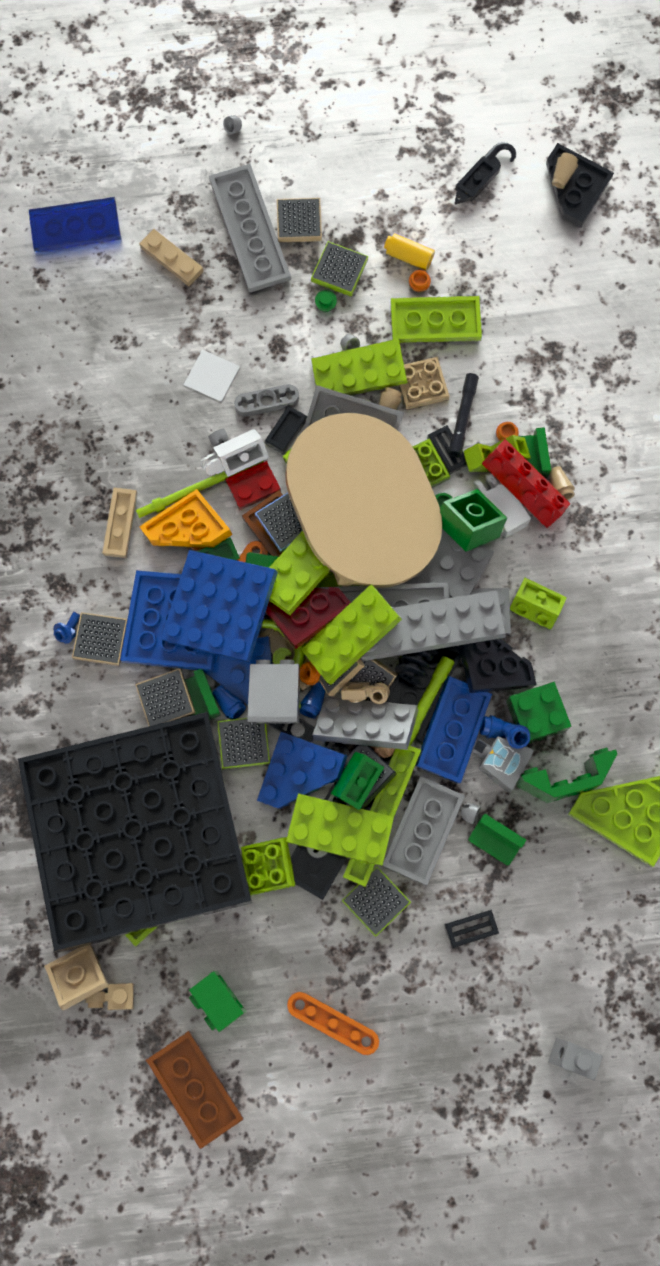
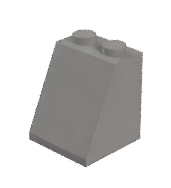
(274, 692)

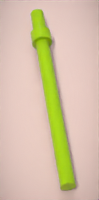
(159, 504)

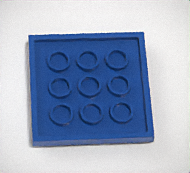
(219, 605)
(146, 621)

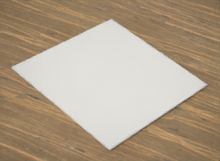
(211, 375)

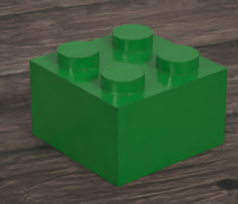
(472, 520)
(539, 711)
(217, 1001)

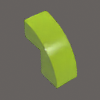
(477, 453)

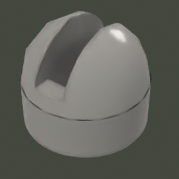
(232, 124)
(355, 342)
(218, 436)
(470, 812)

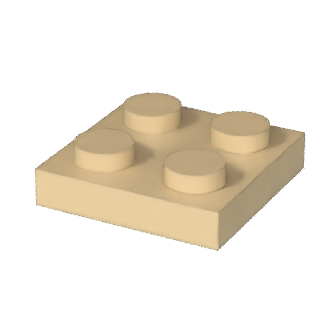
(76, 976)

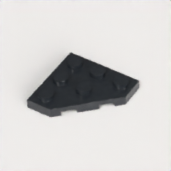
(582, 189)
(495, 667)

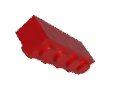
(526, 483)

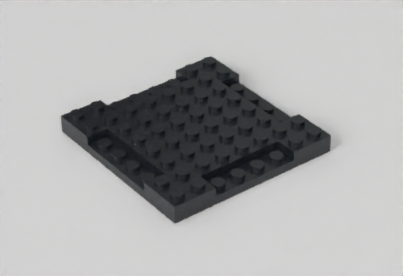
(133, 832)

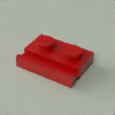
(253, 485)

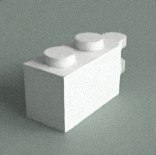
(236, 454)
(507, 503)

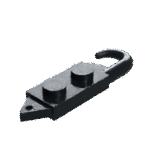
(481, 173)

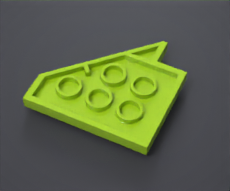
(625, 816)

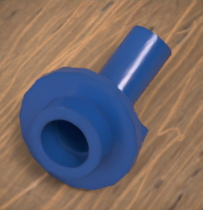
(65, 632)

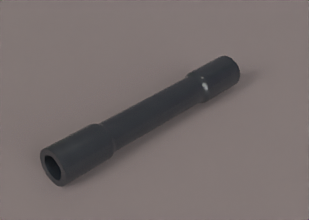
(458, 437)

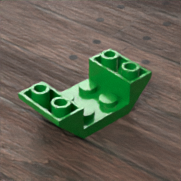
(538, 783)

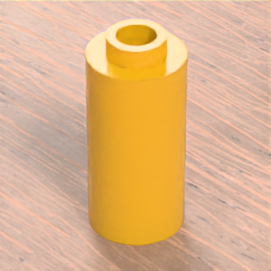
(409, 251)

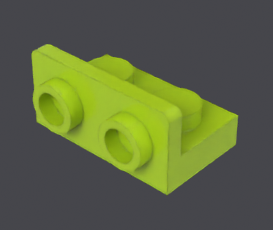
(538, 603)

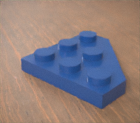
(235, 673)
(298, 769)

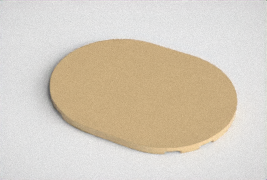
(363, 500)

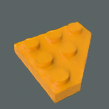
(187, 524)

